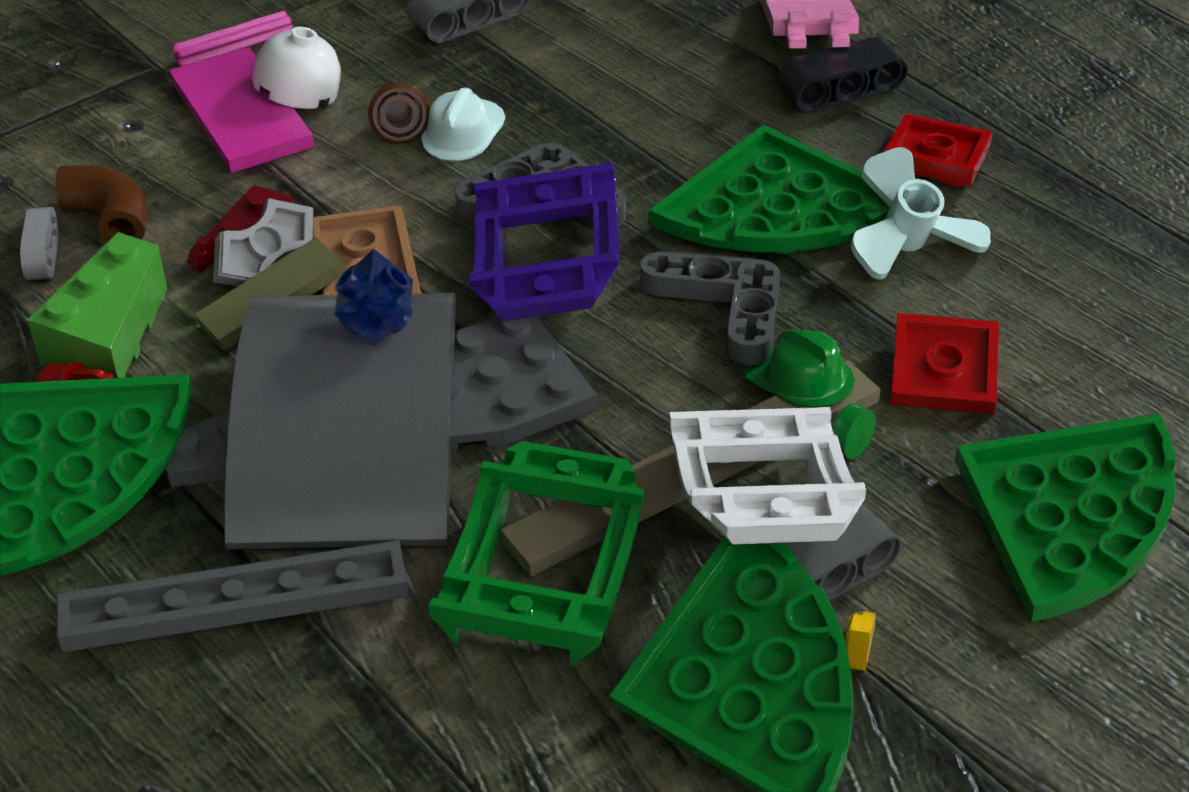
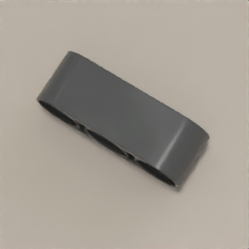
(453, 18)
(855, 557)

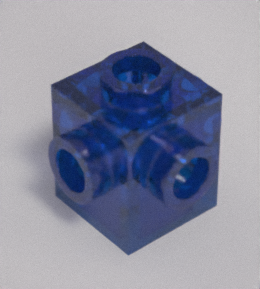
(374, 298)

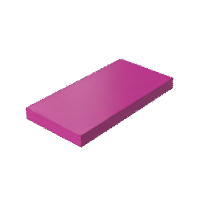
(235, 116)

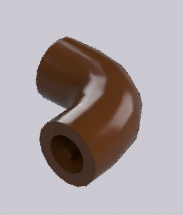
(106, 191)

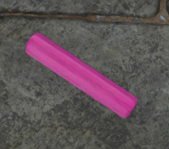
(231, 38)

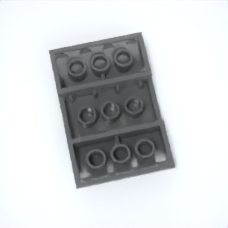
(336, 432)

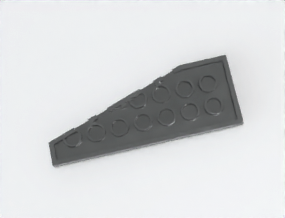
(503, 387)

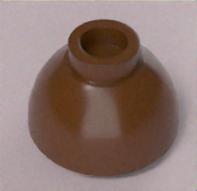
(398, 113)

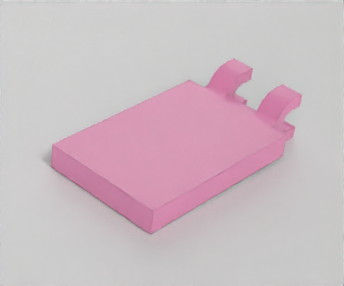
(812, 17)

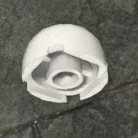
(297, 69)

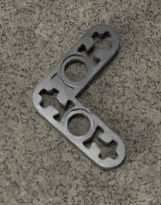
(537, 160)
(680, 277)

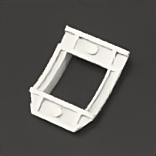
(767, 512)

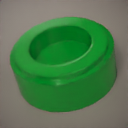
(854, 429)

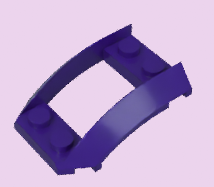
(537, 199)

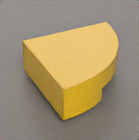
(859, 638)

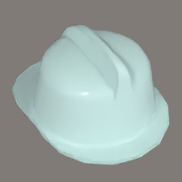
(461, 125)

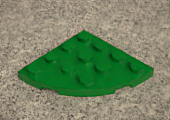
(770, 198)
(80, 458)
(1073, 507)
(750, 673)

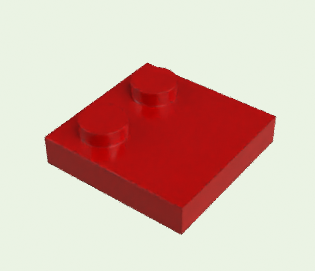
(942, 148)
(945, 363)

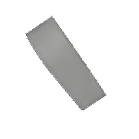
(39, 243)

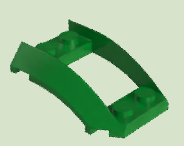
(527, 611)

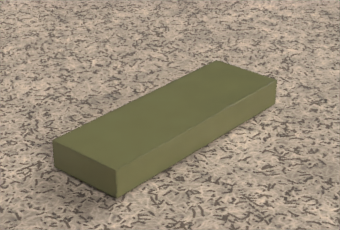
(294, 275)

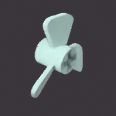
(911, 217)

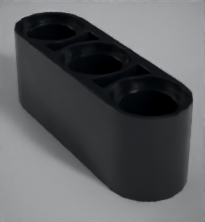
(842, 74)

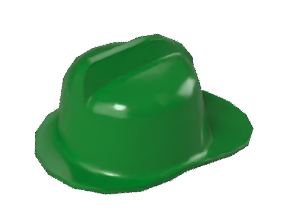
(804, 370)

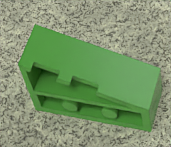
(103, 308)

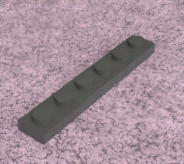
(230, 596)

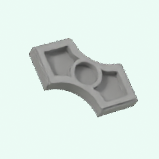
(250, 251)

